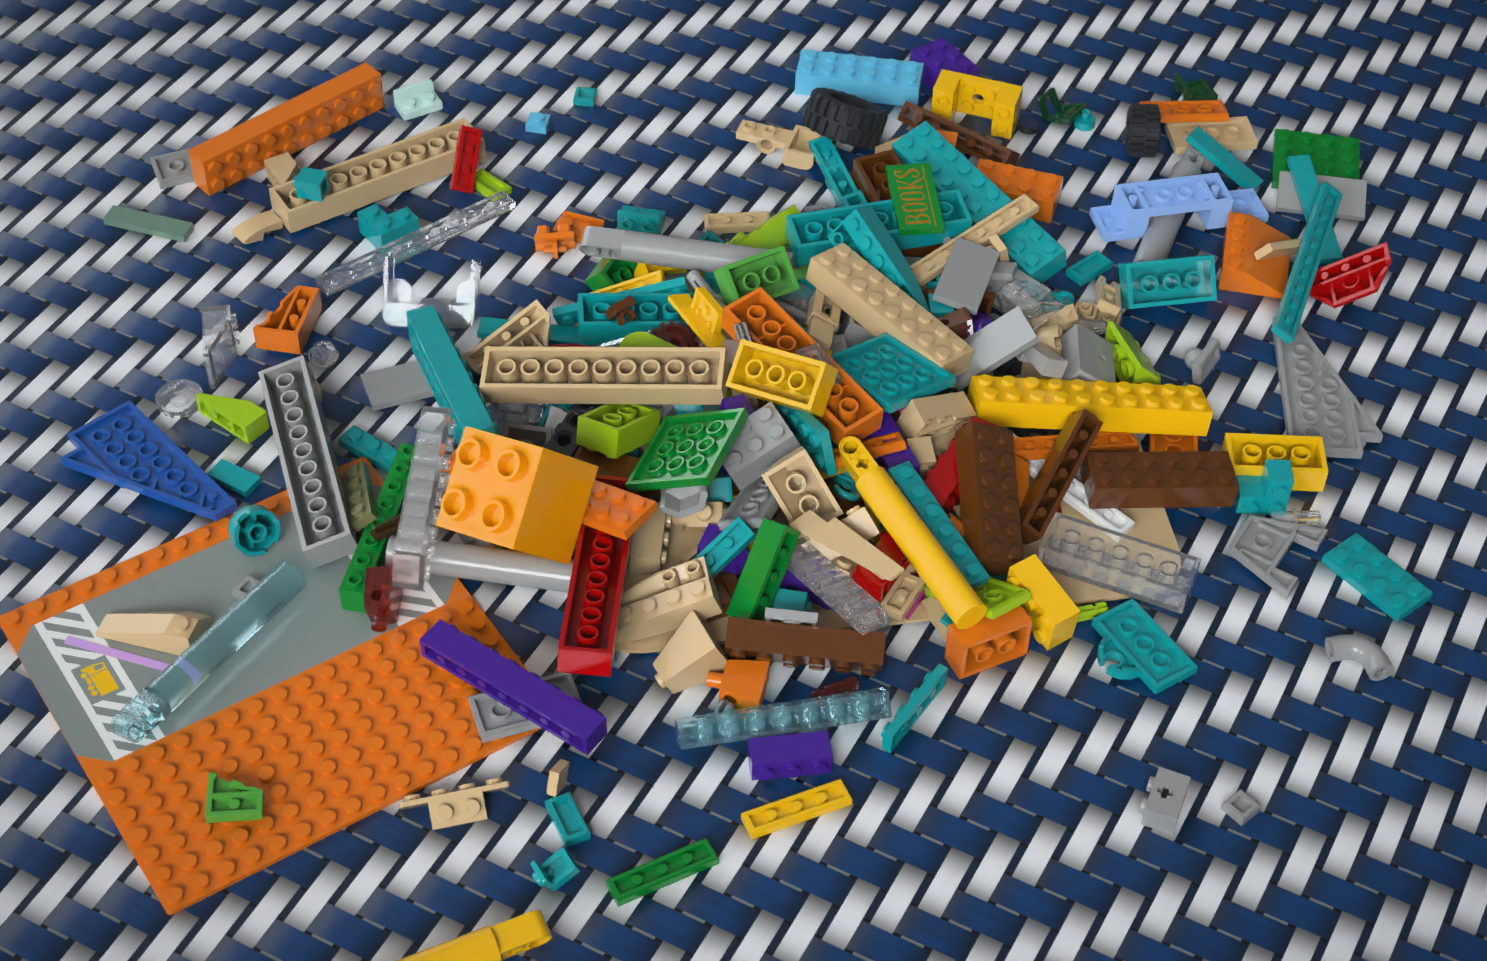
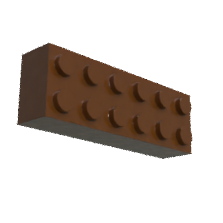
(871, 179)
(1159, 479)
(989, 495)
(805, 646)

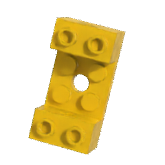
(957, 93)

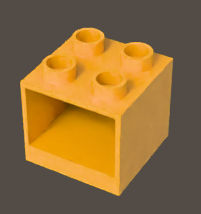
(517, 495)

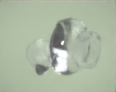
(323, 354)

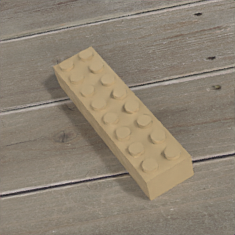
(885, 307)

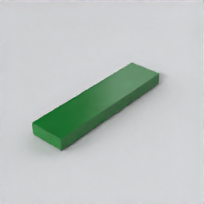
(662, 872)

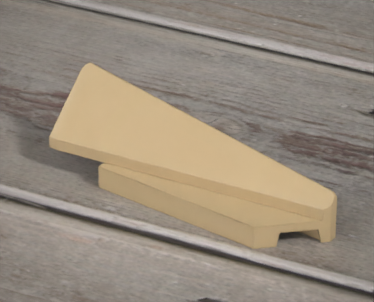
(847, 543)

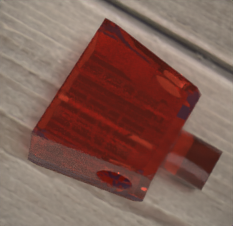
(381, 599)

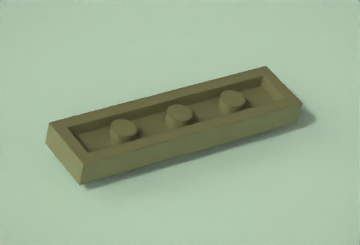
(359, 496)

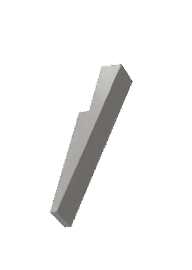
(1042, 358)

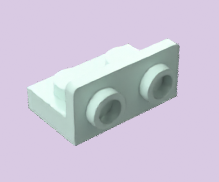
(416, 100)

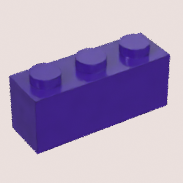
(789, 755)

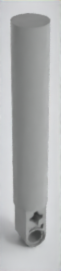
(1164, 229)
(664, 249)
(494, 565)

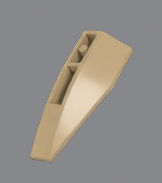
(666, 599)

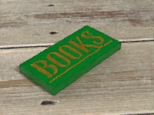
(914, 199)

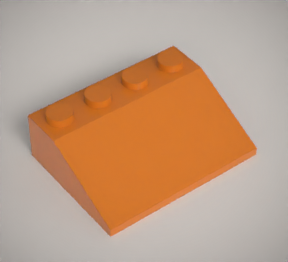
(1239, 265)

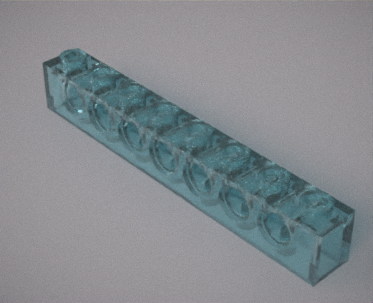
(782, 718)

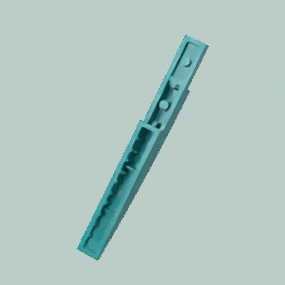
(835, 173)

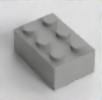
(759, 445)

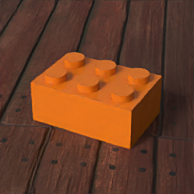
(988, 642)

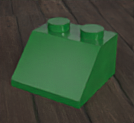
(610, 272)

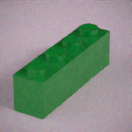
(763, 570)

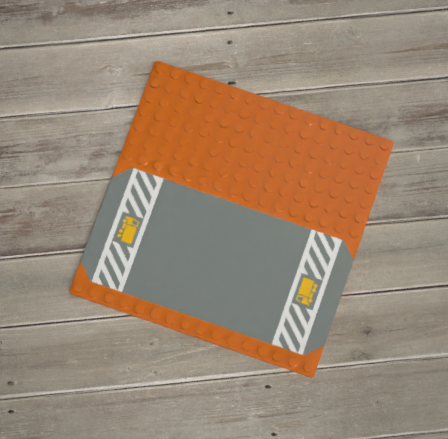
(303, 710)

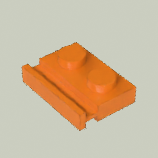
(578, 223)

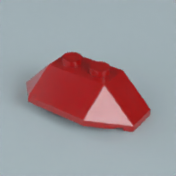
(1352, 277)

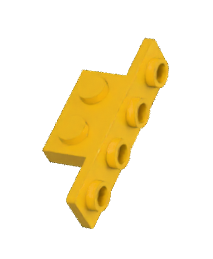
(701, 314)

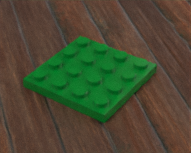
(1329, 154)
(687, 450)

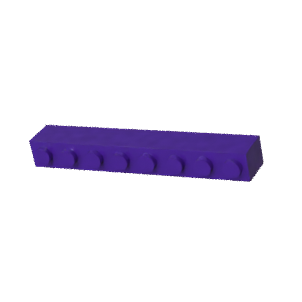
(514, 686)

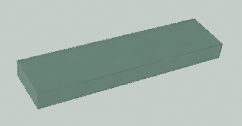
(148, 223)

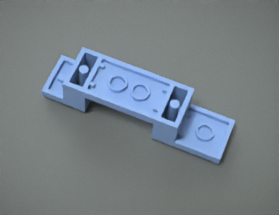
(1202, 193)

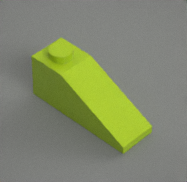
(235, 415)

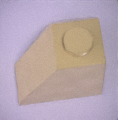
(689, 656)

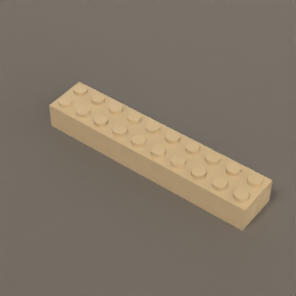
(374, 176)
(605, 375)

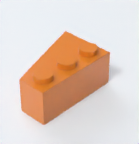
(291, 323)

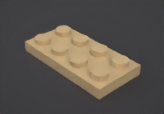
(1232, 135)

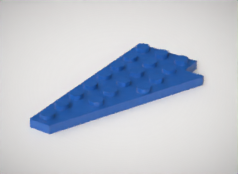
(138, 456)

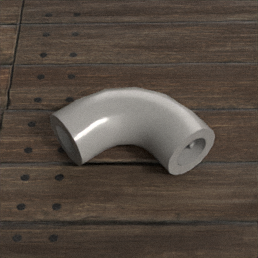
(1362, 651)

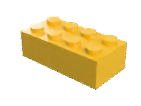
(782, 377)
(1305, 453)

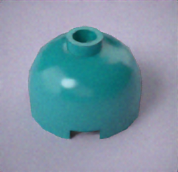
(254, 530)

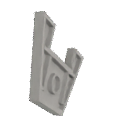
(1265, 542)

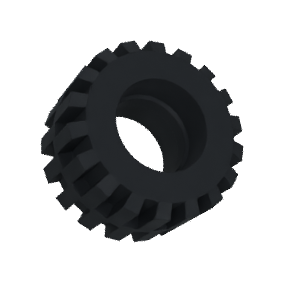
(1143, 130)

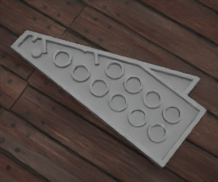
(1319, 401)

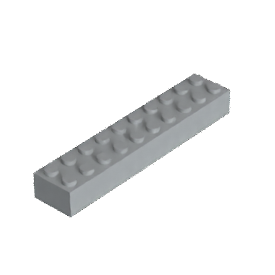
(308, 462)

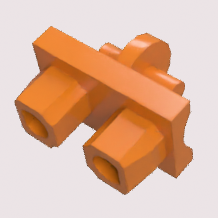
(556, 241)

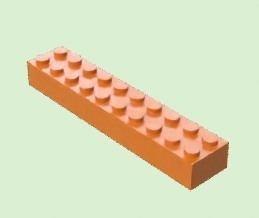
(286, 128)

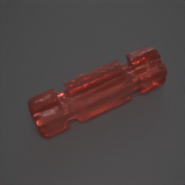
(850, 685)

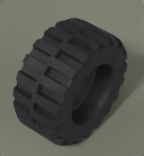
(845, 118)

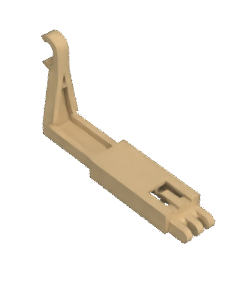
(820, 324)

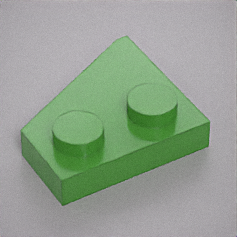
(232, 801)

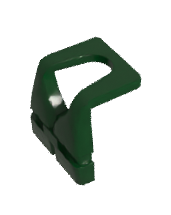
(1197, 89)
(1067, 113)

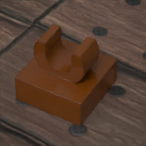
(621, 308)

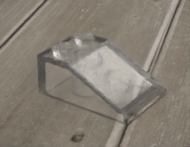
(219, 341)

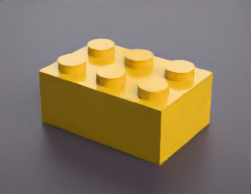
(1050, 608)

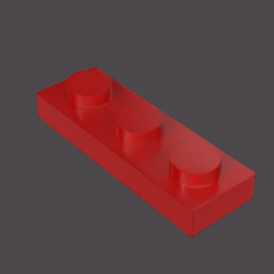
(466, 159)

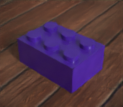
(941, 55)

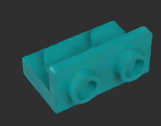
(641, 219)

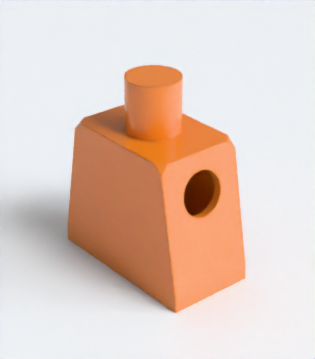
(742, 682)

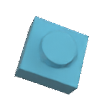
(538, 123)

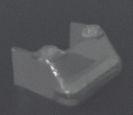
(456, 313)

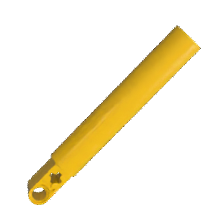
(912, 535)
(491, 942)

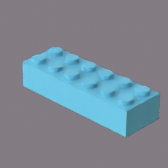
(865, 77)

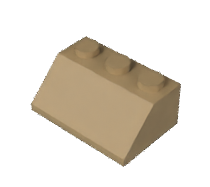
(800, 487)

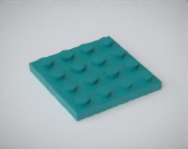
(892, 371)

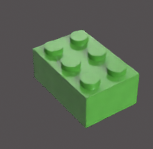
(766, 270)

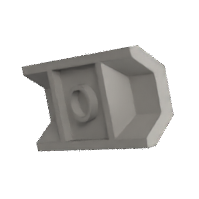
(683, 501)

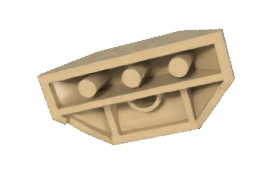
(525, 329)

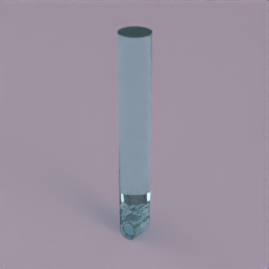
(207, 653)

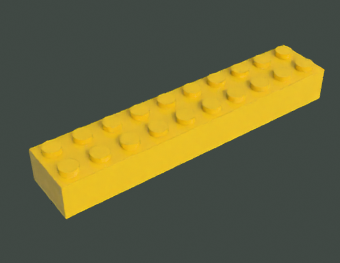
(1119, 405)

